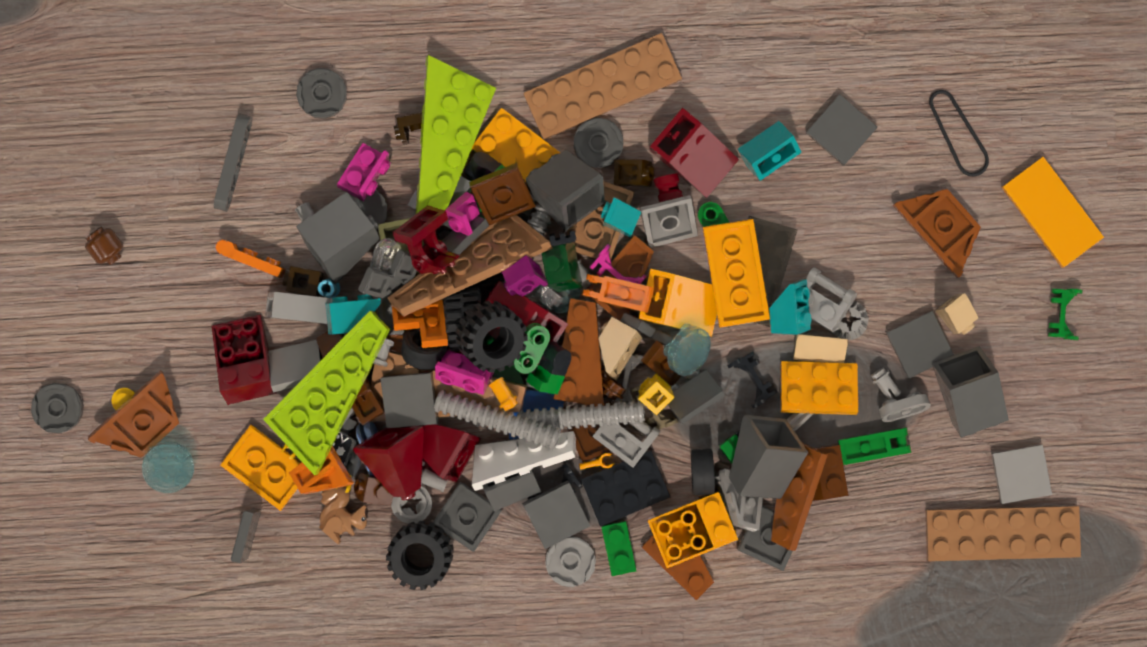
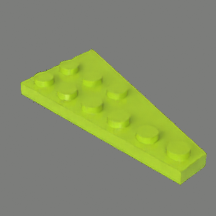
(319, 404)

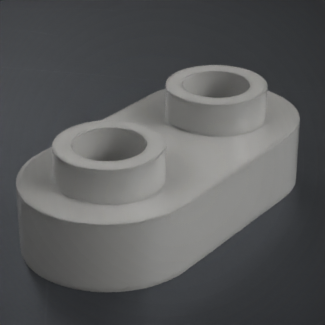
(911, 405)

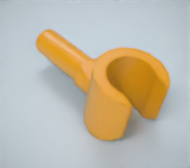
(597, 462)

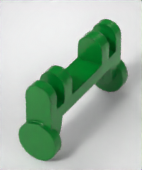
(1066, 297)

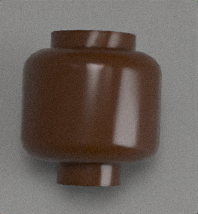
(104, 246)

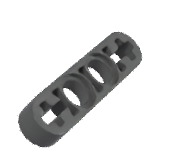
(233, 162)

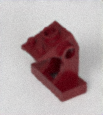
(433, 254)

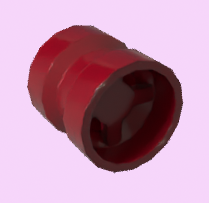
(668, 187)

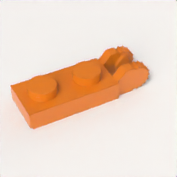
(249, 258)
(621, 293)

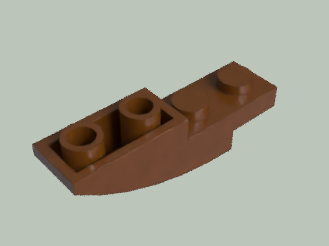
(366, 404)

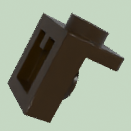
(410, 122)
(633, 172)

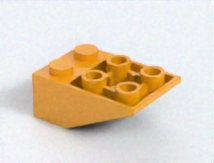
(680, 302)
(692, 529)

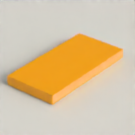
(1052, 212)
(736, 273)

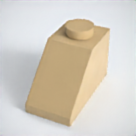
(958, 314)
(617, 345)

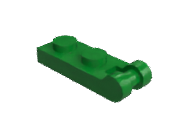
(873, 446)

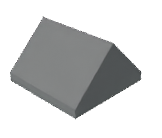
(669, 221)

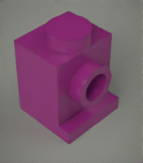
(523, 276)

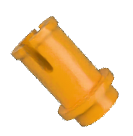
(503, 394)

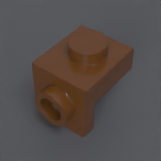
(371, 490)

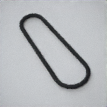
(968, 126)

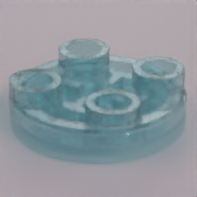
(688, 350)
(168, 467)

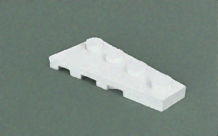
(510, 457)

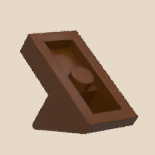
(658, 363)

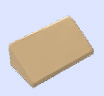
(820, 349)

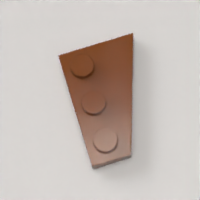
(630, 262)
(689, 574)

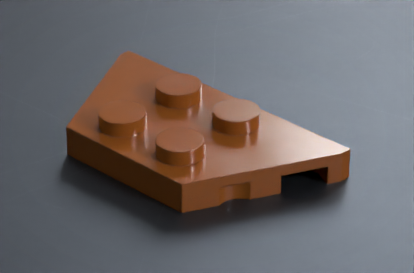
(942, 226)
(140, 420)

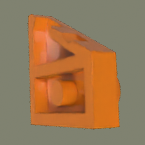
(331, 476)

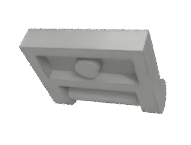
(821, 308)
(624, 443)

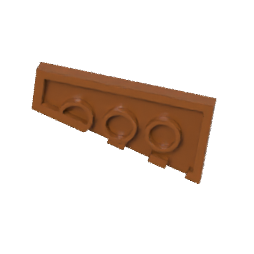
(583, 377)
(795, 503)

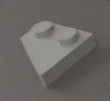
(743, 511)

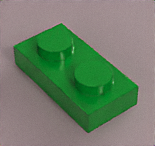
(618, 548)

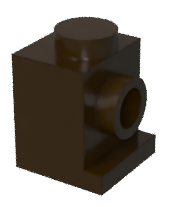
(292, 278)

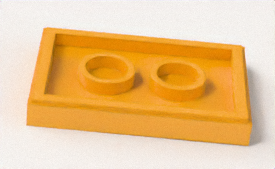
(263, 467)

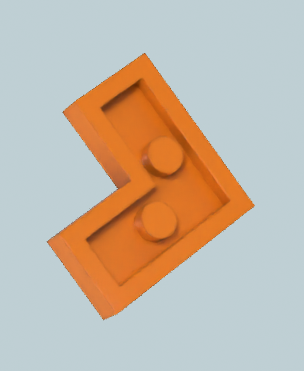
(429, 320)

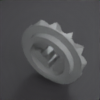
(858, 327)
(408, 515)

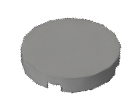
(570, 561)

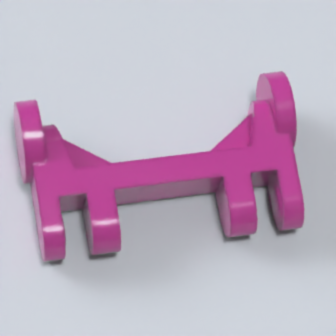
(604, 260)

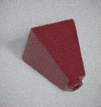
(448, 450)
(395, 459)

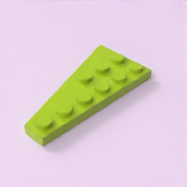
(450, 123)

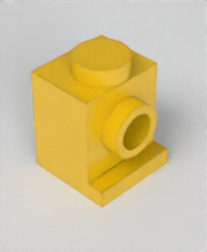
(652, 390)

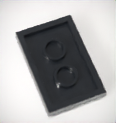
(625, 489)

